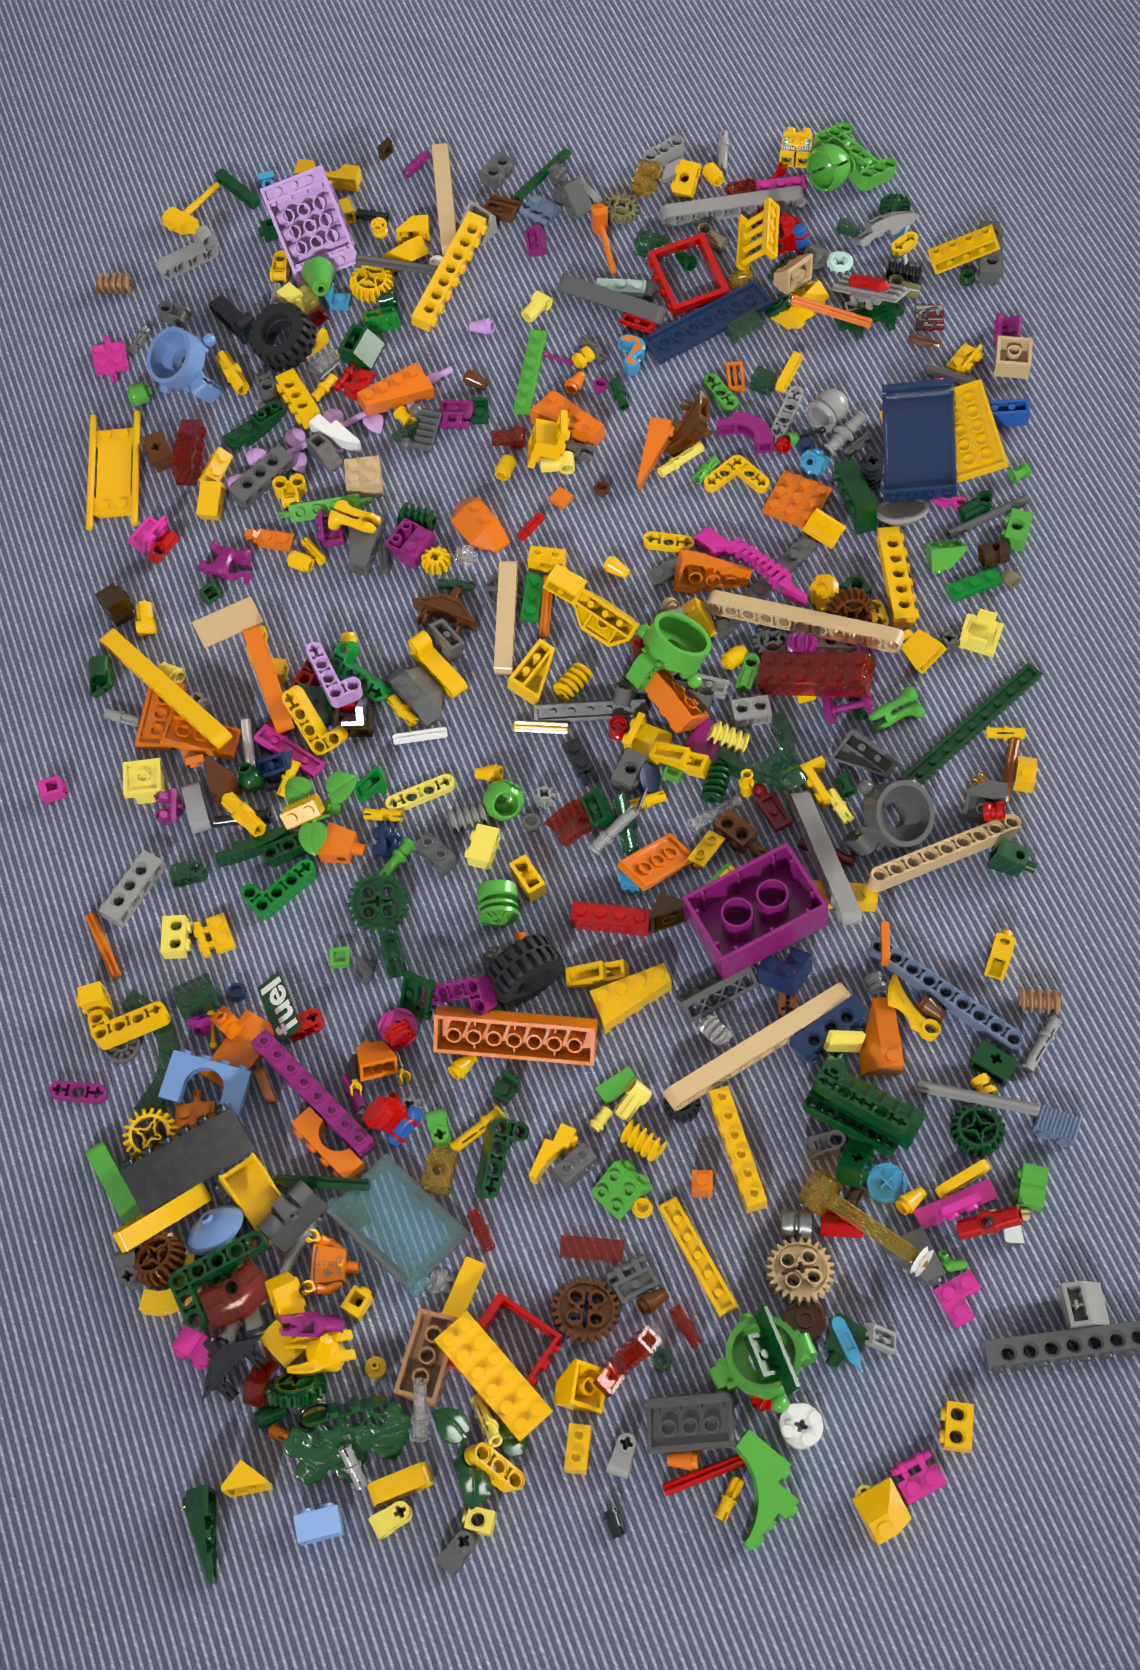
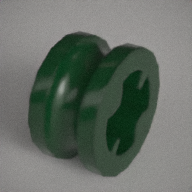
(967, 273)

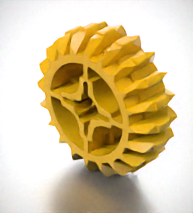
(369, 282)
(153, 1126)

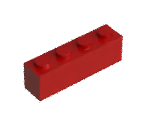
(610, 918)

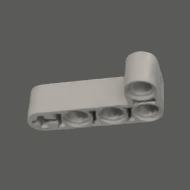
(190, 256)

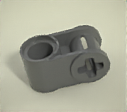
(174, 313)
(266, 385)
(824, 1145)
(125, 1263)
(453, 1556)

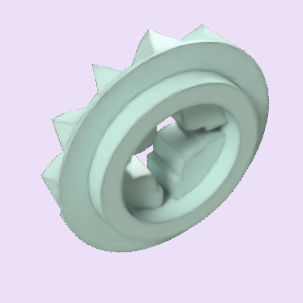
(840, 256)

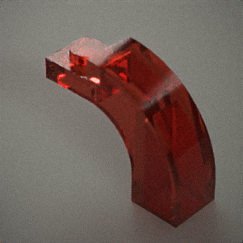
(625, 1359)

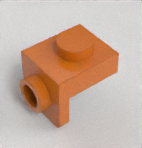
(192, 758)

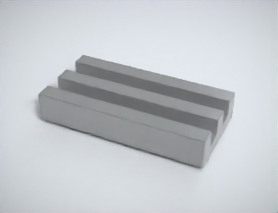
(878, 1346)

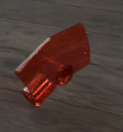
(567, 822)
(227, 1308)

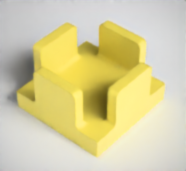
(981, 633)
(143, 780)

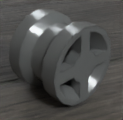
(875, 982)

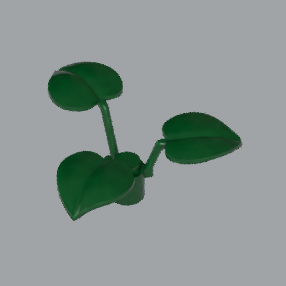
(474, 1484)

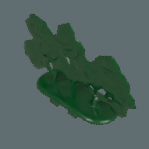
(322, 1454)

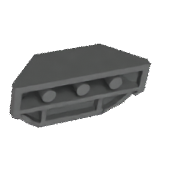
(418, 691)

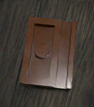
(503, 208)

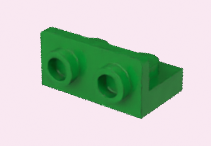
(381, 319)

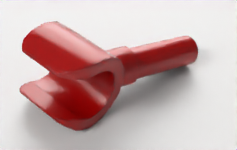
(780, 171)

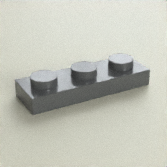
(663, 573)

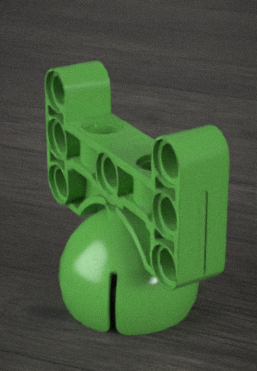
(844, 158)

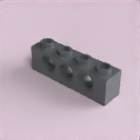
(990, 265)
(259, 485)

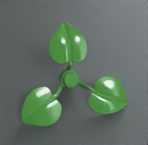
(339, 785)

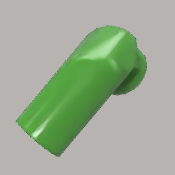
(949, 1264)

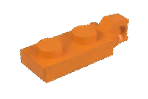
(271, 539)

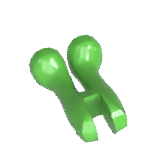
(912, 709)

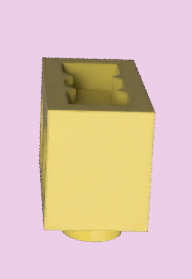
(171, 937)

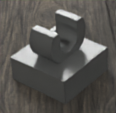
(364, 970)

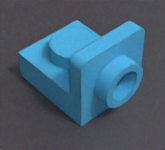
(338, 301)

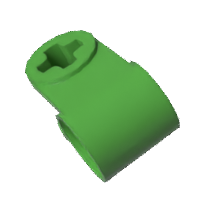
(438, 1126)

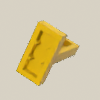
(811, 769)

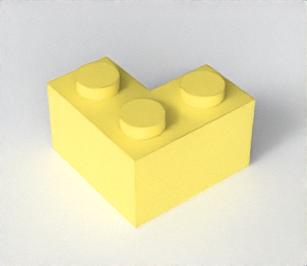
(302, 297)

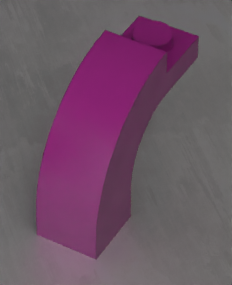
(750, 426)

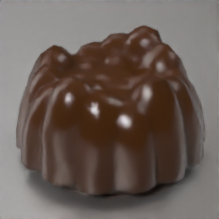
(601, 488)

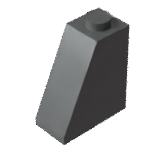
(933, 1272)

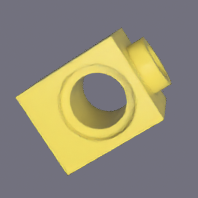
(488, 1525)

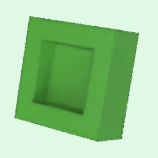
(339, 957)

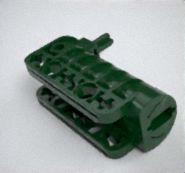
(861, 1107)

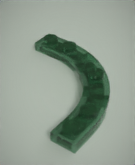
(167, 1042)

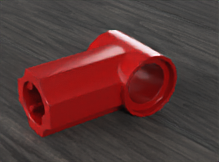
(163, 546)

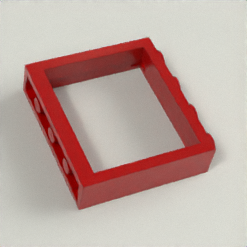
(711, 263)
(492, 1312)

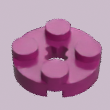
(395, 1016)

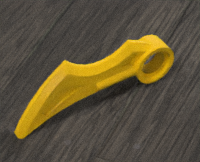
(898, 999)

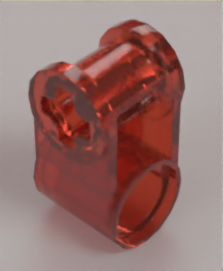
(740, 187)

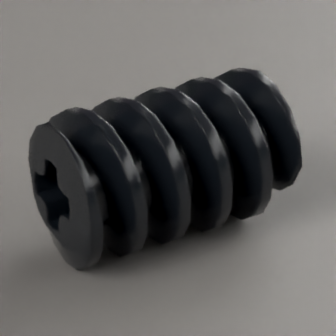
(906, 271)
(872, 468)

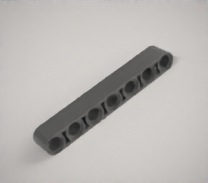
(611, 299)

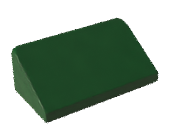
(597, 809)

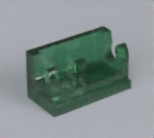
(743, 326)

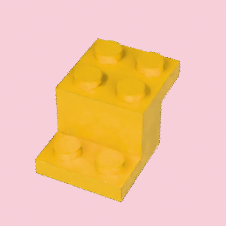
(548, 439)

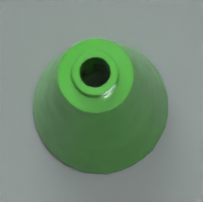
(318, 274)

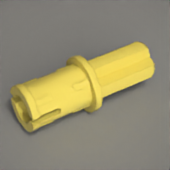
(840, 806)

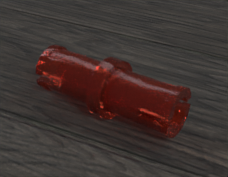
(481, 1230)
(685, 1326)

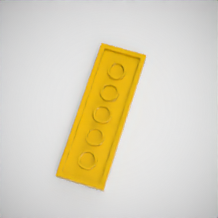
(493, 1376)

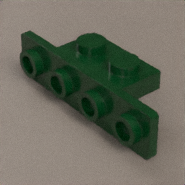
(769, 1352)

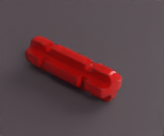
(531, 525)

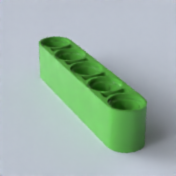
(113, 1183)

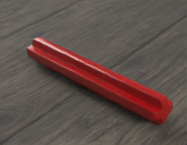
(702, 1474)

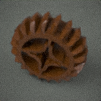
(855, 600)
(159, 1259)

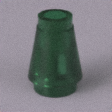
(847, 228)

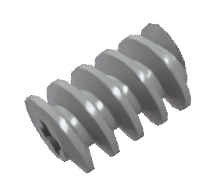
(466, 817)

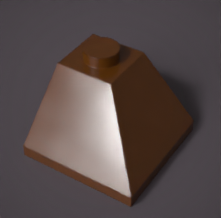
(220, 780)

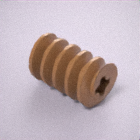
(114, 284)
(1039, 1000)

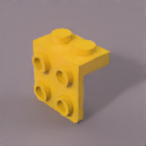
(643, 736)

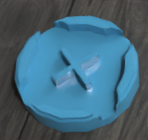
(886, 1183)

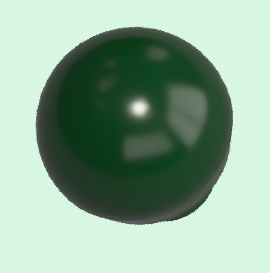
(250, 778)

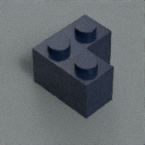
(785, 975)

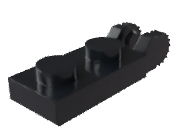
(579, 760)

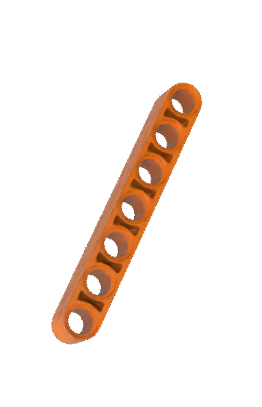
(267, 678)

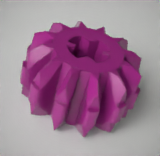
(802, 642)

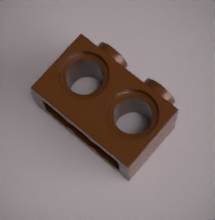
(738, 828)

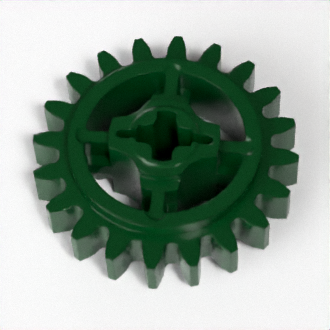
(296, 1390)

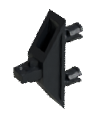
(224, 1358)

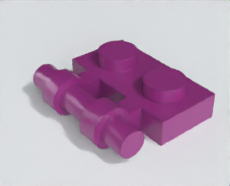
(456, 410)

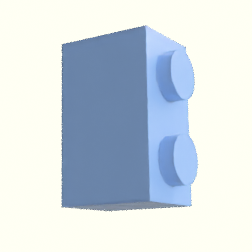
(318, 1524)

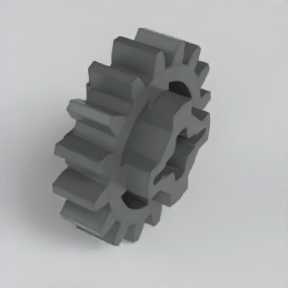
(772, 640)

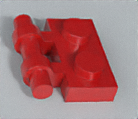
(360, 381)

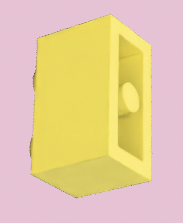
(483, 846)

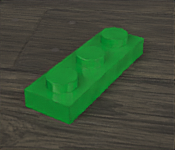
(973, 584)
(531, 597)

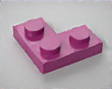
(952, 1296)

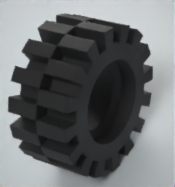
(682, 1115)

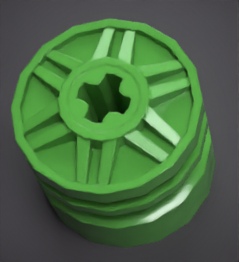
(497, 903)

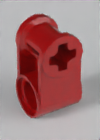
(307, 1024)

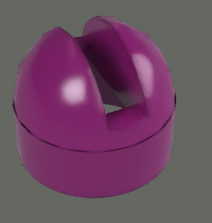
(599, 385)

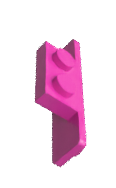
(954, 1205)

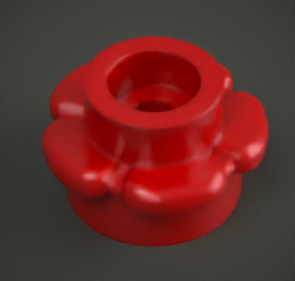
(783, 445)

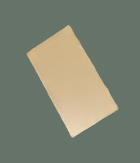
(227, 622)

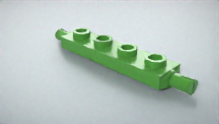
(308, 510)

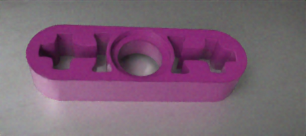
(85, 1098)

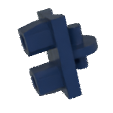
(388, 839)

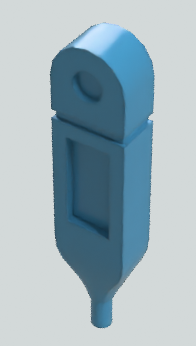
(847, 1342)

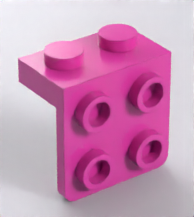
(148, 533)

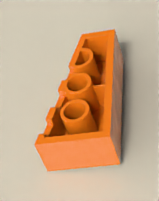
(582, 425)

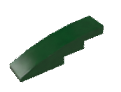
(250, 848)

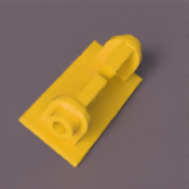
(705, 849)

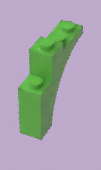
(771, 1498)

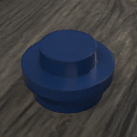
(805, 444)
(237, 992)

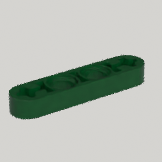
(237, 189)

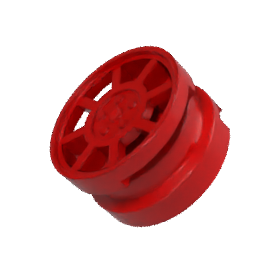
(400, 1034)

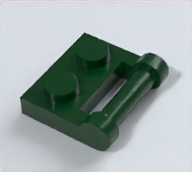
(412, 992)

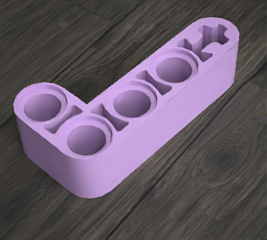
(326, 674)

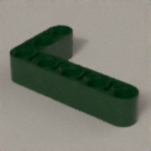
(210, 1272)

